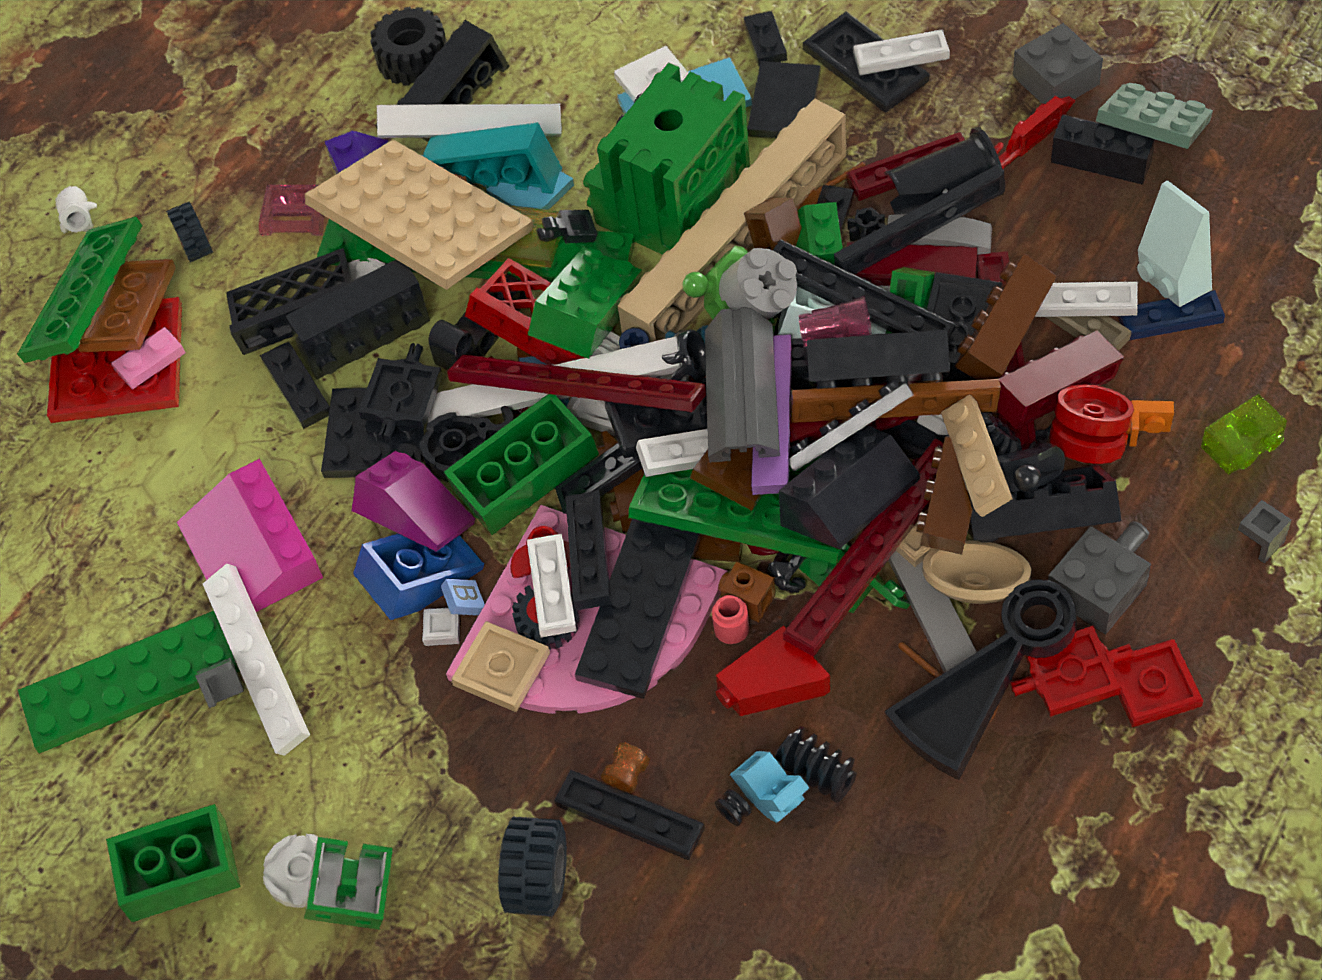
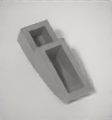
(958, 233)

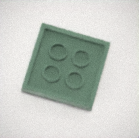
(1155, 115)

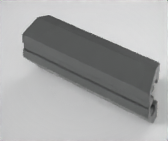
(741, 385)

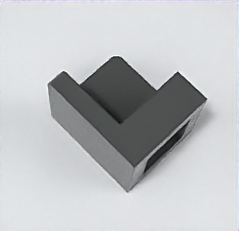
(1265, 527)
(219, 682)

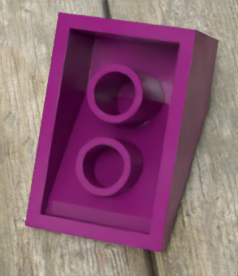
(410, 501)

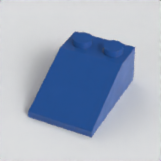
(409, 575)

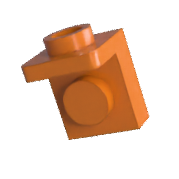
(1150, 417)

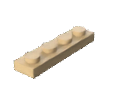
(976, 456)

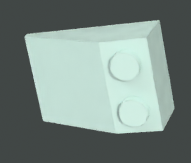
(1176, 247)

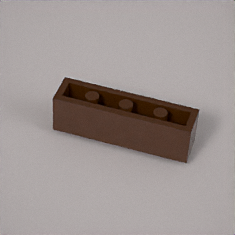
(1005, 320)

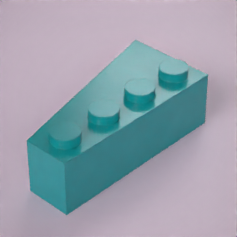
(497, 156)

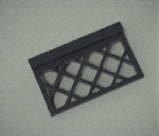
(270, 323)

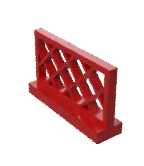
(507, 322)

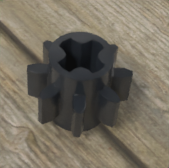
(865, 223)

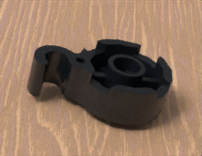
(455, 436)

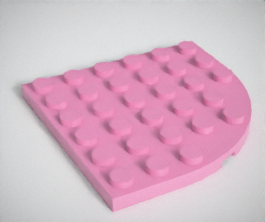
(556, 683)

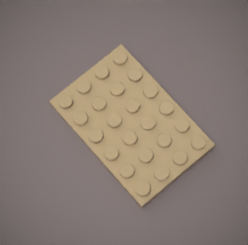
(419, 213)

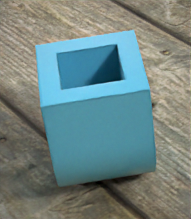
(769, 786)

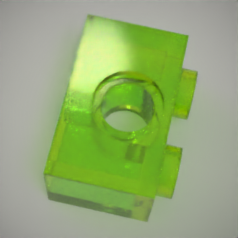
(1225, 437)

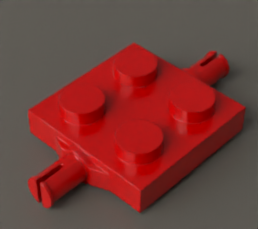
(1076, 675)

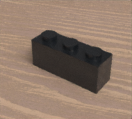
(1102, 149)

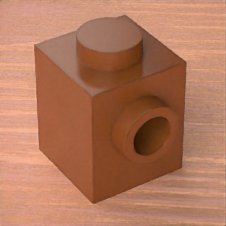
(750, 586)

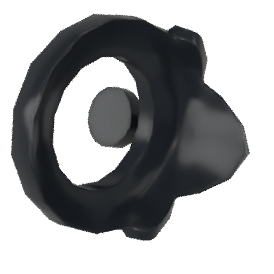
(784, 570)

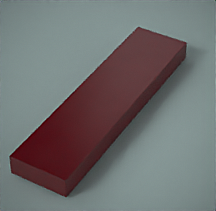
(871, 180)

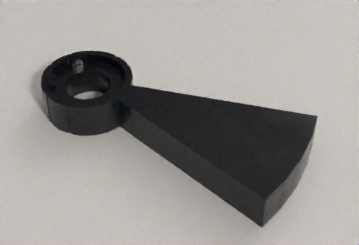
(954, 709)

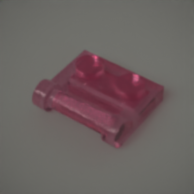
(289, 201)

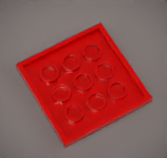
(89, 387)

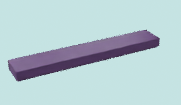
(772, 473)

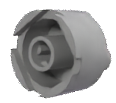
(759, 282)

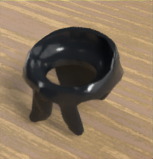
(690, 354)

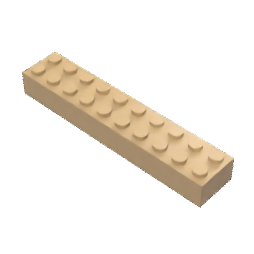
(786, 169)

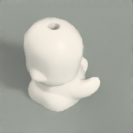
(74, 210)

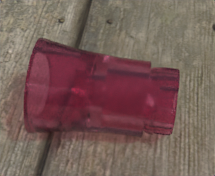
(836, 321)

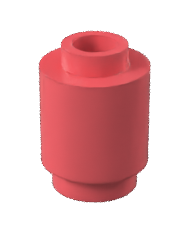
(730, 619)

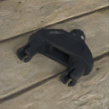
(1032, 467)

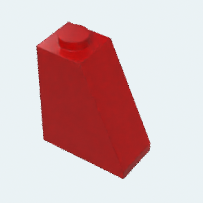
(771, 677)

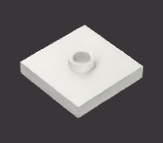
(638, 75)

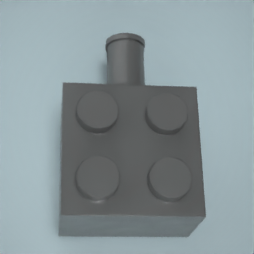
(1104, 575)

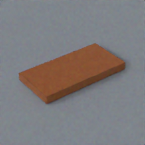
(128, 306)

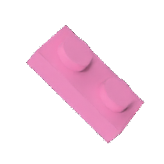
(153, 356)

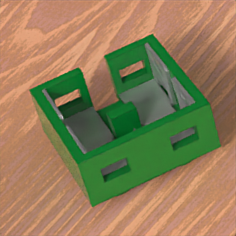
(347, 888)

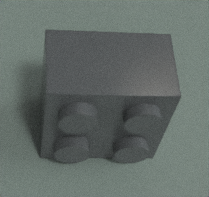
(1057, 65)

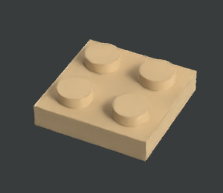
(500, 666)

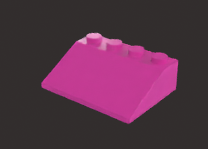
(251, 529)

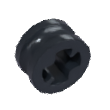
(733, 807)

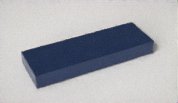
(1167, 317)

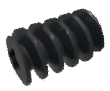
(816, 764)

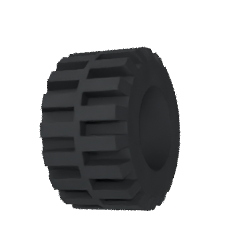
(406, 43)

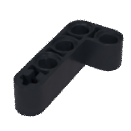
(466, 337)

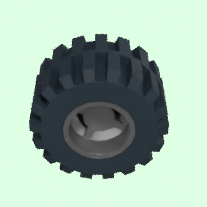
(532, 866)

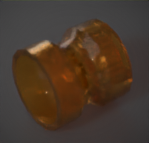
(626, 766)

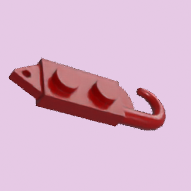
(1034, 129)

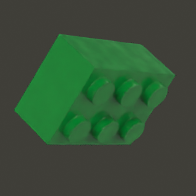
(172, 863)

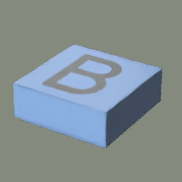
(462, 596)

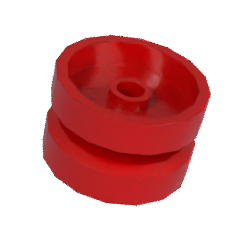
(1091, 423)

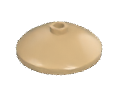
(979, 575)

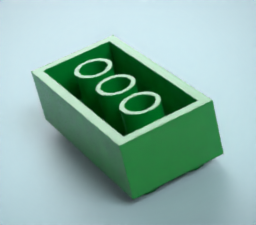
(583, 302)
(521, 463)

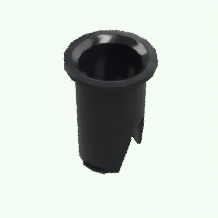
(941, 171)

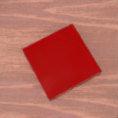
(1156, 684)

